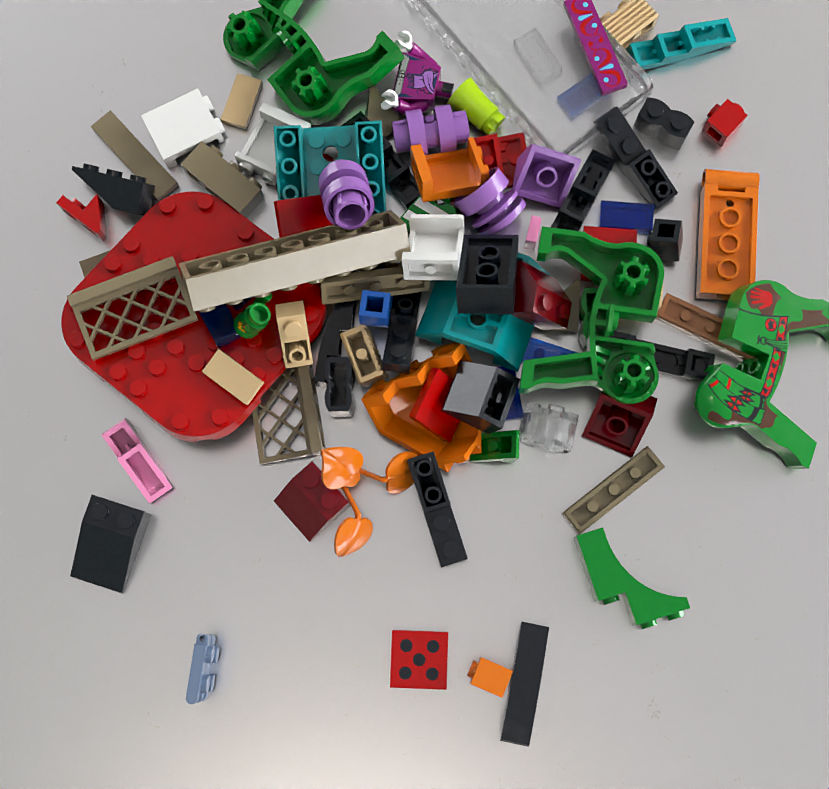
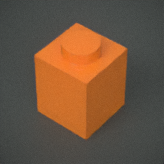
(489, 676)

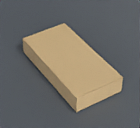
(241, 101)
(233, 377)

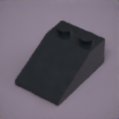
(487, 274)
(108, 543)

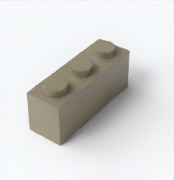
(223, 179)

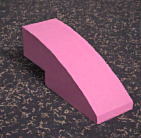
(137, 460)

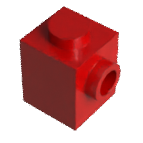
(724, 121)

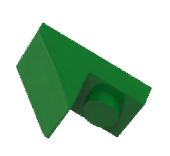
(498, 447)

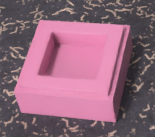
(533, 231)

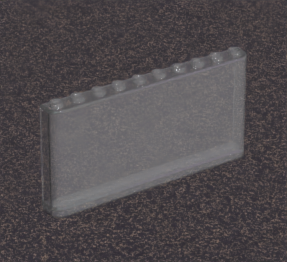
(533, 66)

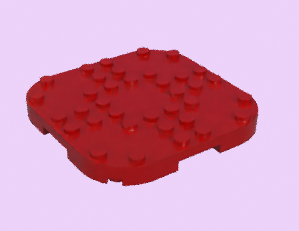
(166, 371)

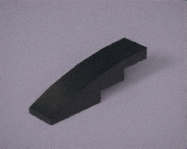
(397, 172)
(584, 192)
(340, 320)
(524, 684)

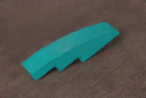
(682, 44)

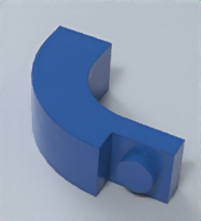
(375, 308)

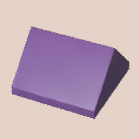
(545, 175)

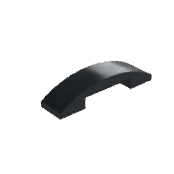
(675, 361)

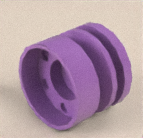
(493, 207)

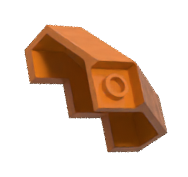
(392, 403)

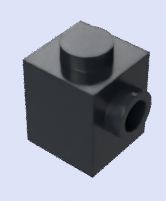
(666, 239)

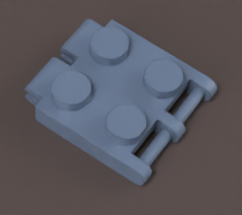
(200, 676)

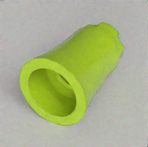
(478, 107)

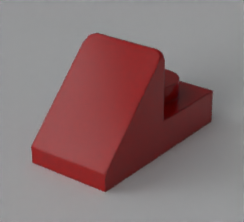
(90, 217)

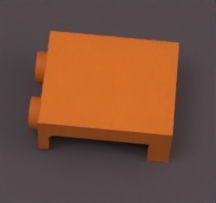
(448, 173)

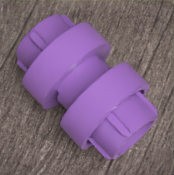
(440, 130)
(346, 194)

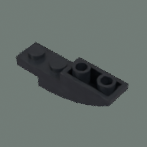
(633, 159)
(401, 332)
(437, 509)

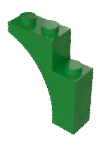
(609, 579)

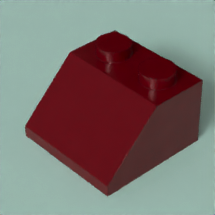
(540, 299)
(619, 424)
(310, 502)

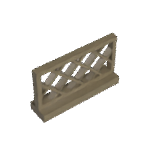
(386, 280)
(123, 286)
(310, 419)

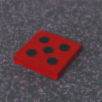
(419, 659)

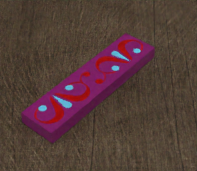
(595, 46)

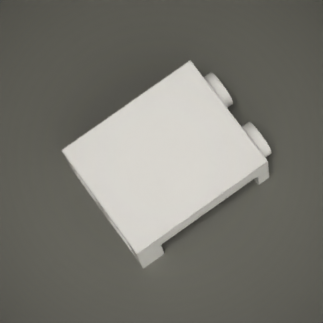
(183, 125)
(259, 151)
(434, 247)

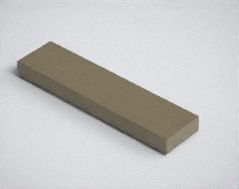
(134, 154)
(613, 490)

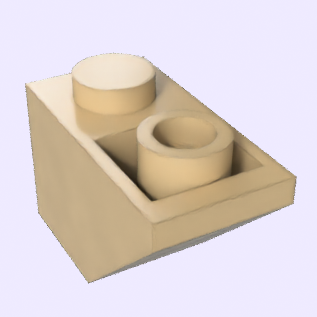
(294, 334)

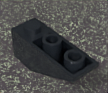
(120, 193)

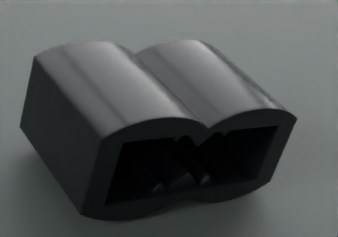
(661, 122)
(340, 380)

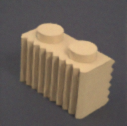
(630, 21)
(363, 355)

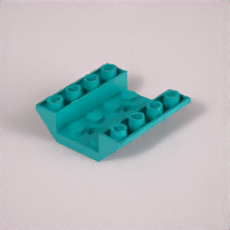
(301, 157)
(500, 334)

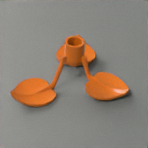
(342, 469)

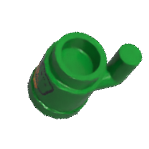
(253, 318)

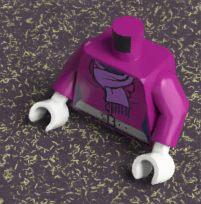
(416, 80)

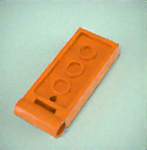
(727, 233)

